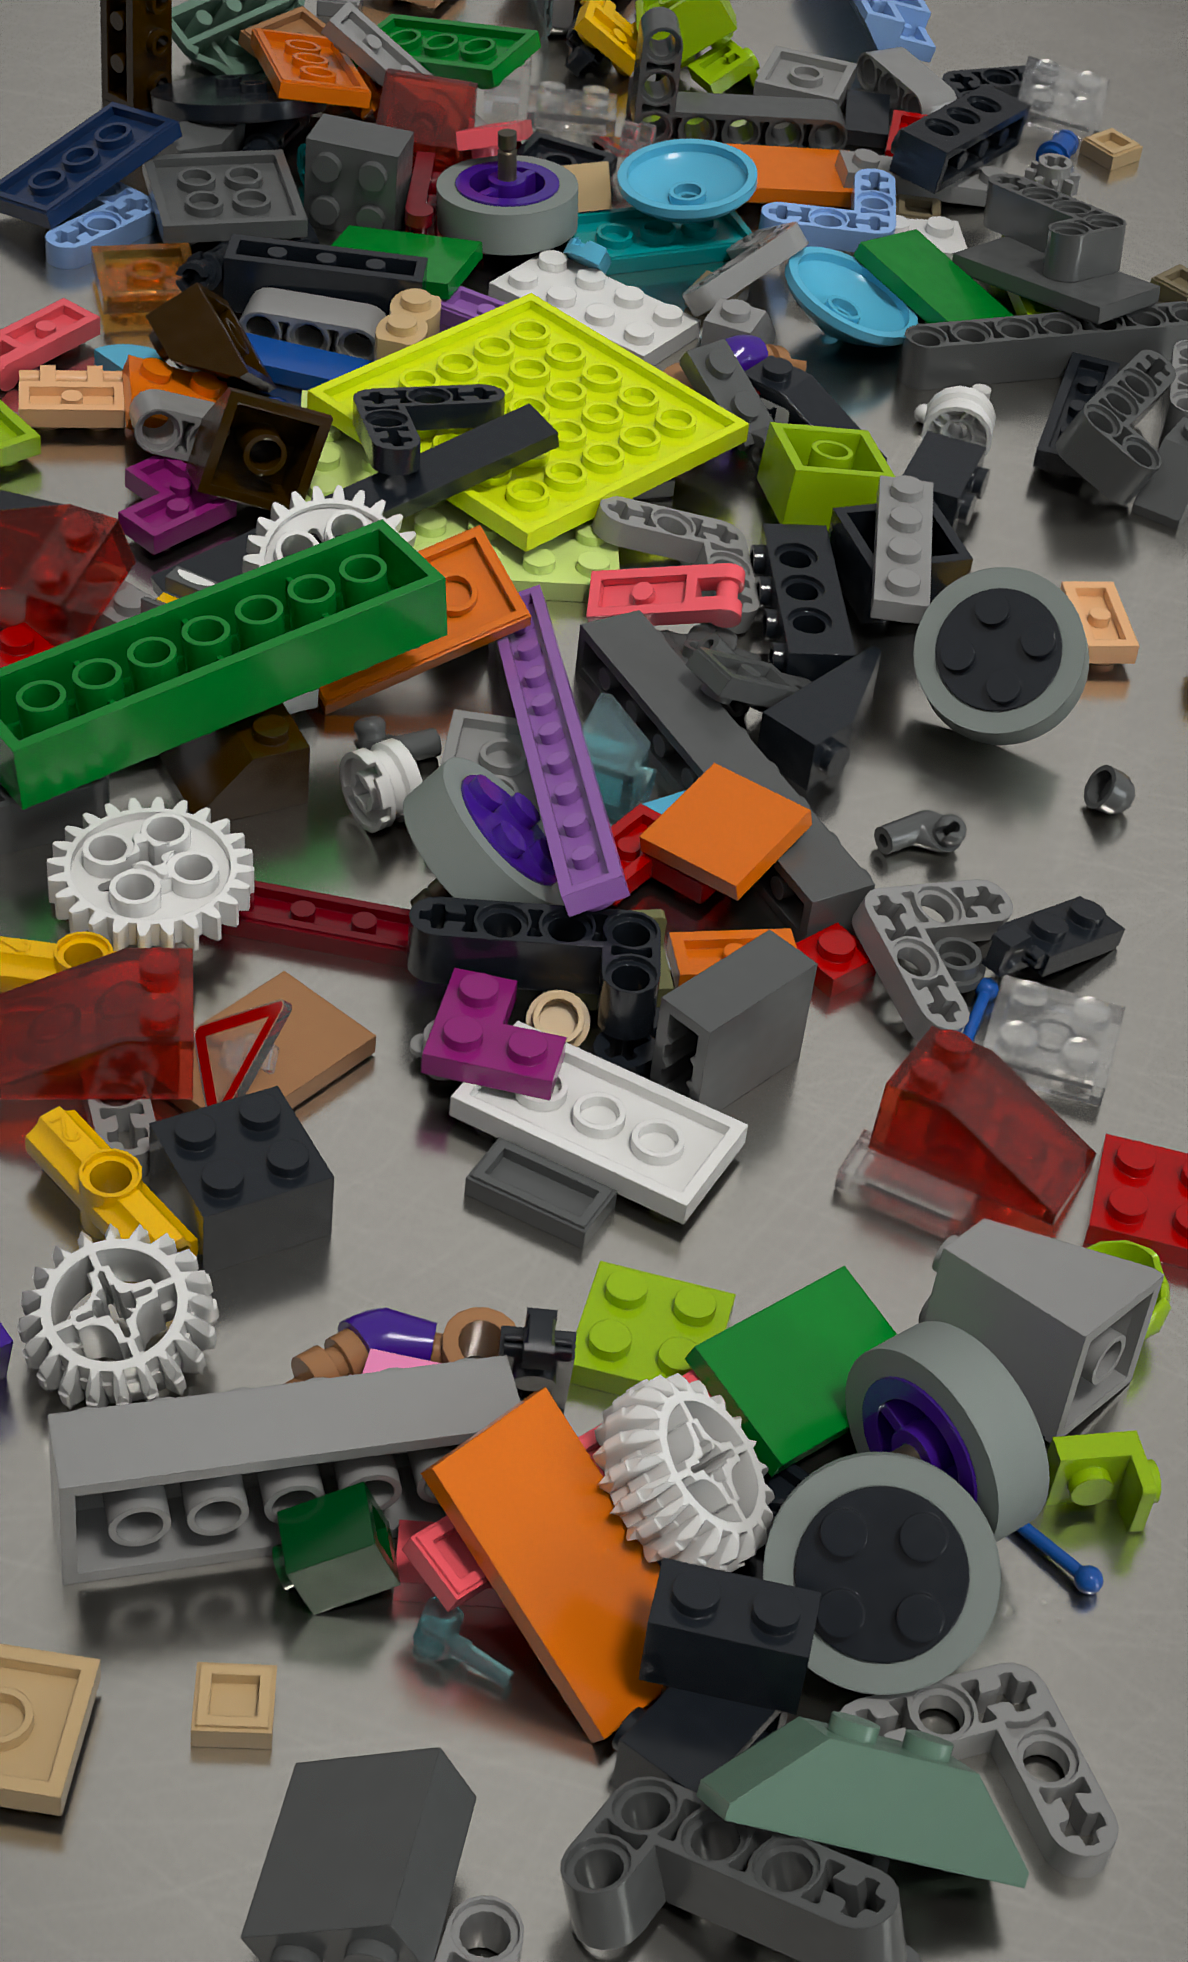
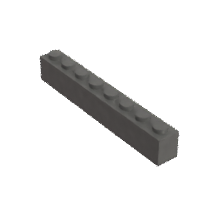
(688, 733)

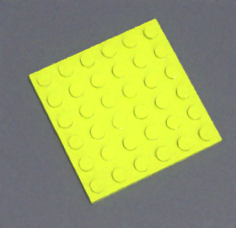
(614, 415)

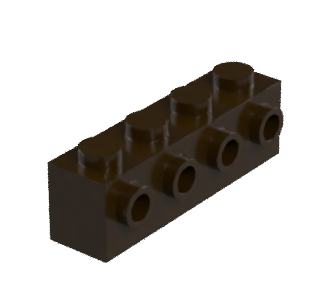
(135, 49)

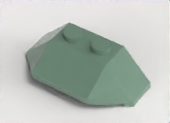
(211, 30)
(869, 1796)

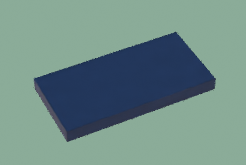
(84, 164)

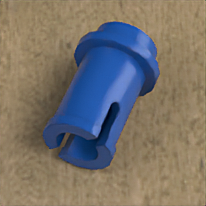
(1063, 143)

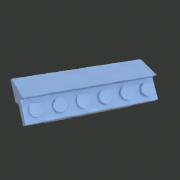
(896, 25)

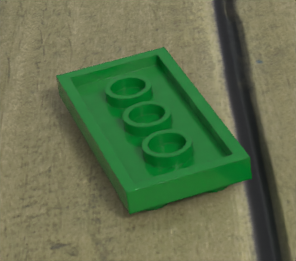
(462, 49)

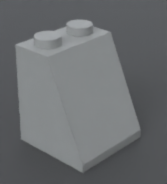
(1049, 1312)

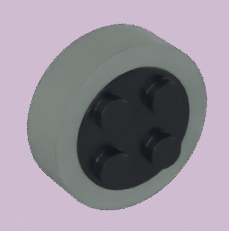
(1001, 655)
(899, 1569)

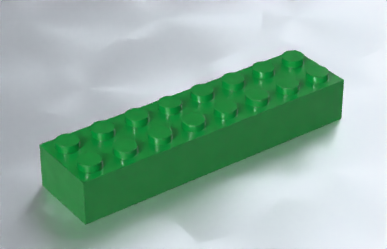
(213, 659)

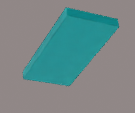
(647, 243)

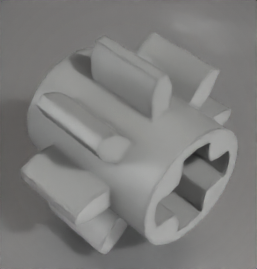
(1054, 172)

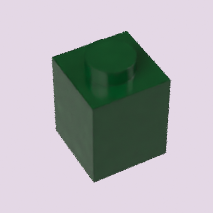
(335, 1549)

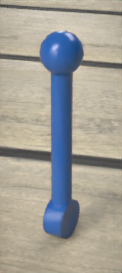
(986, 991)
(1086, 1578)

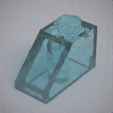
(618, 757)

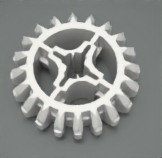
(166, 1291)
(683, 1475)

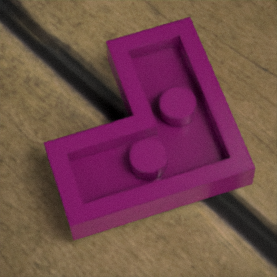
(170, 505)
(479, 1048)

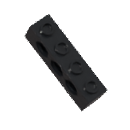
(958, 138)
(801, 600)

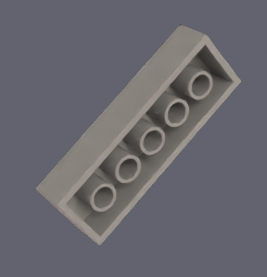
(209, 1471)

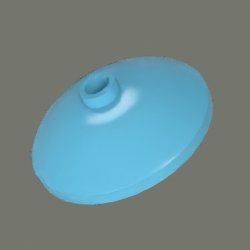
(687, 180)
(846, 298)

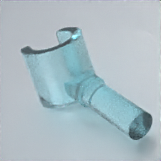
(439, 1638)

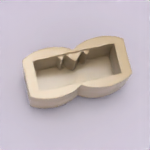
(411, 319)

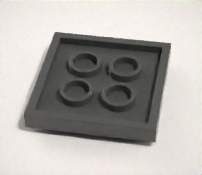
(224, 195)

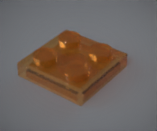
(137, 276)

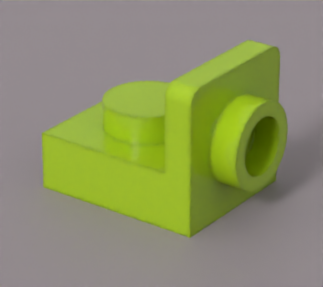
(724, 67)
(1104, 1468)

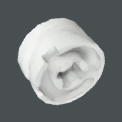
(962, 406)
(378, 783)

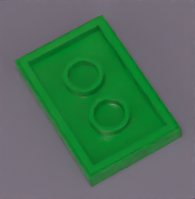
(448, 258)
(926, 279)
(792, 1366)

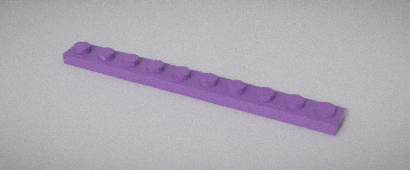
(561, 765)

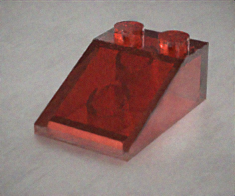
(60, 568)
(102, 1030)
(979, 1127)

